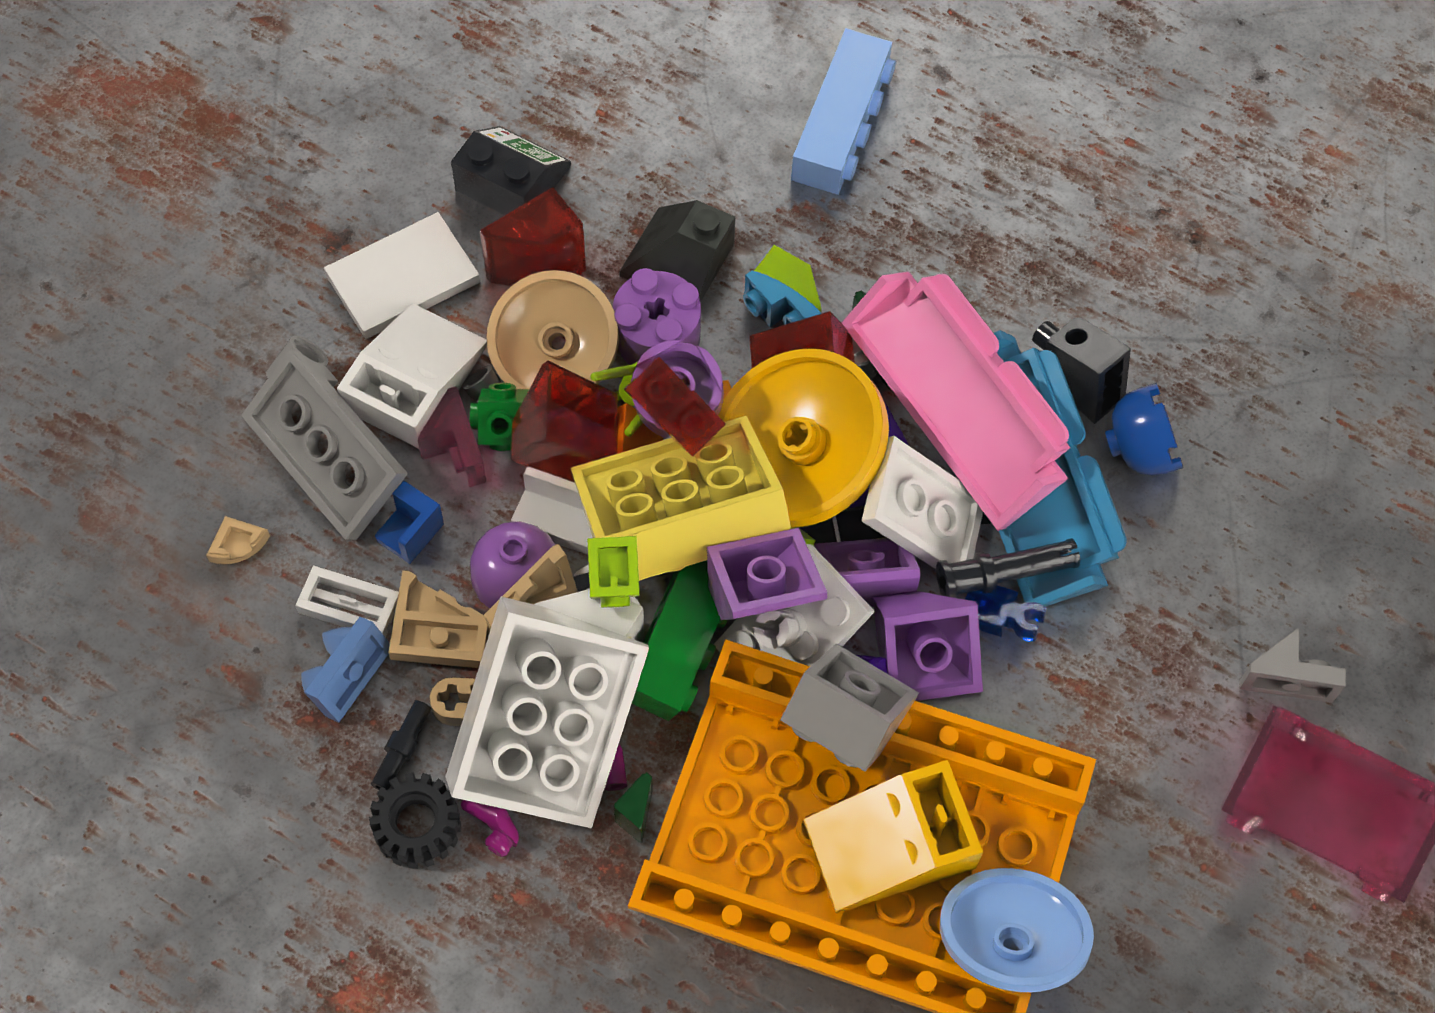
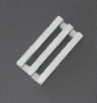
(319, 575)

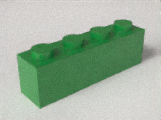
(678, 643)

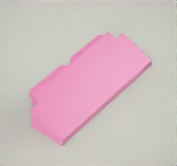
(961, 393)

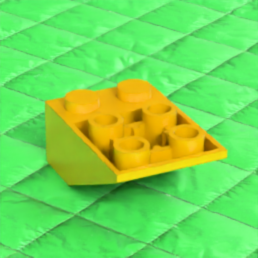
(894, 837)

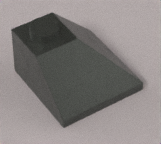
(684, 241)

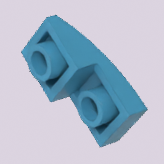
(775, 300)

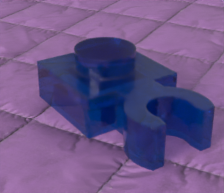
(1001, 611)

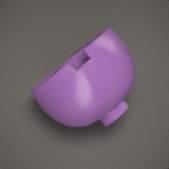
(505, 557)

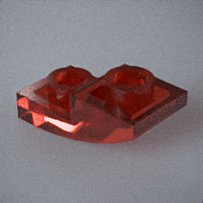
(674, 406)

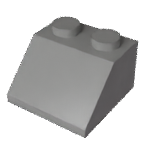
(848, 707)

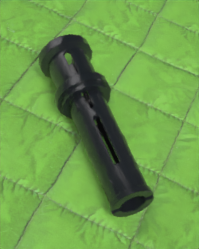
(986, 571)

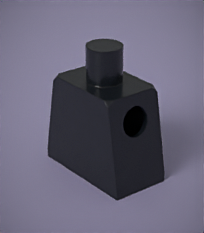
(1091, 362)

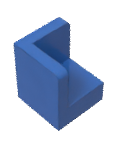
(412, 523)

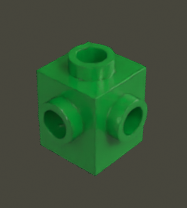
(495, 414)

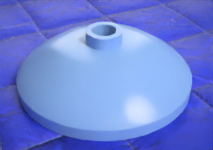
(1016, 930)

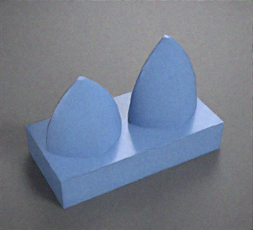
(353, 661)

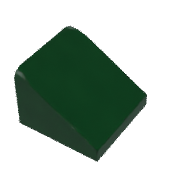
(633, 807)

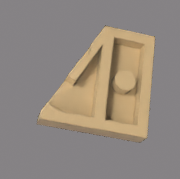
(435, 627)

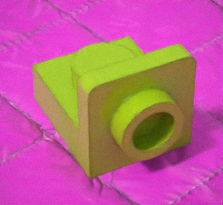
(613, 570)

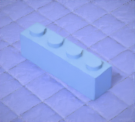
(842, 112)

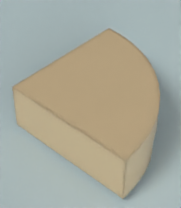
(236, 541)

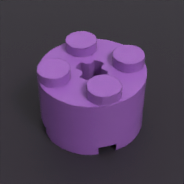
(655, 310)
(693, 366)

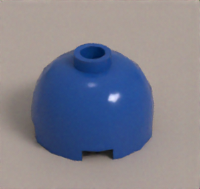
(1143, 433)

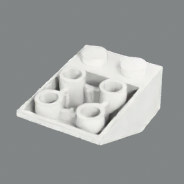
(408, 371)

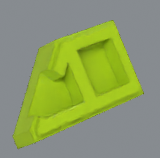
(791, 272)

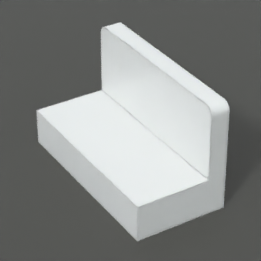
(554, 508)

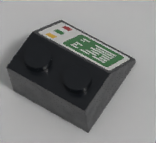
(505, 169)

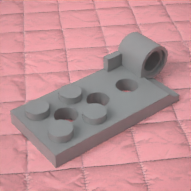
(302, 377)

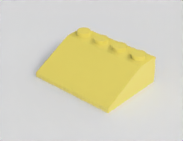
(683, 501)

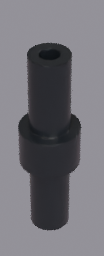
(401, 745)

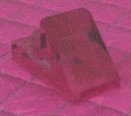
(451, 432)

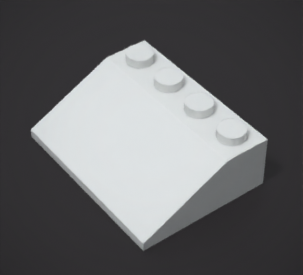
(545, 714)

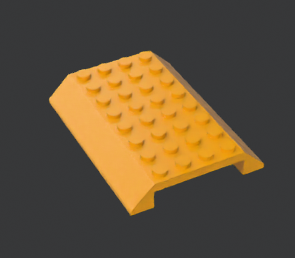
(745, 870)

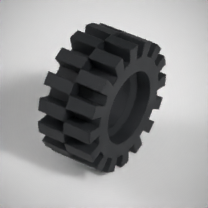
(421, 848)

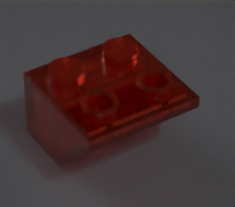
(564, 422)

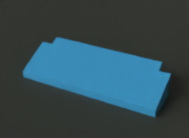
(1076, 508)

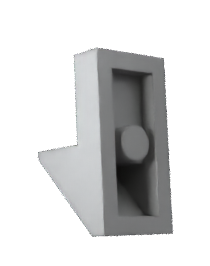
(1282, 673)

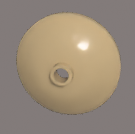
(538, 312)

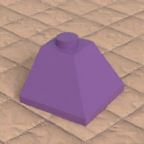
(762, 574)
(930, 643)

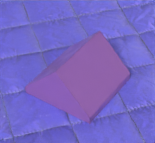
(873, 566)

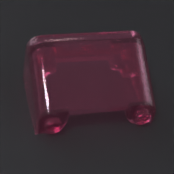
(1335, 802)

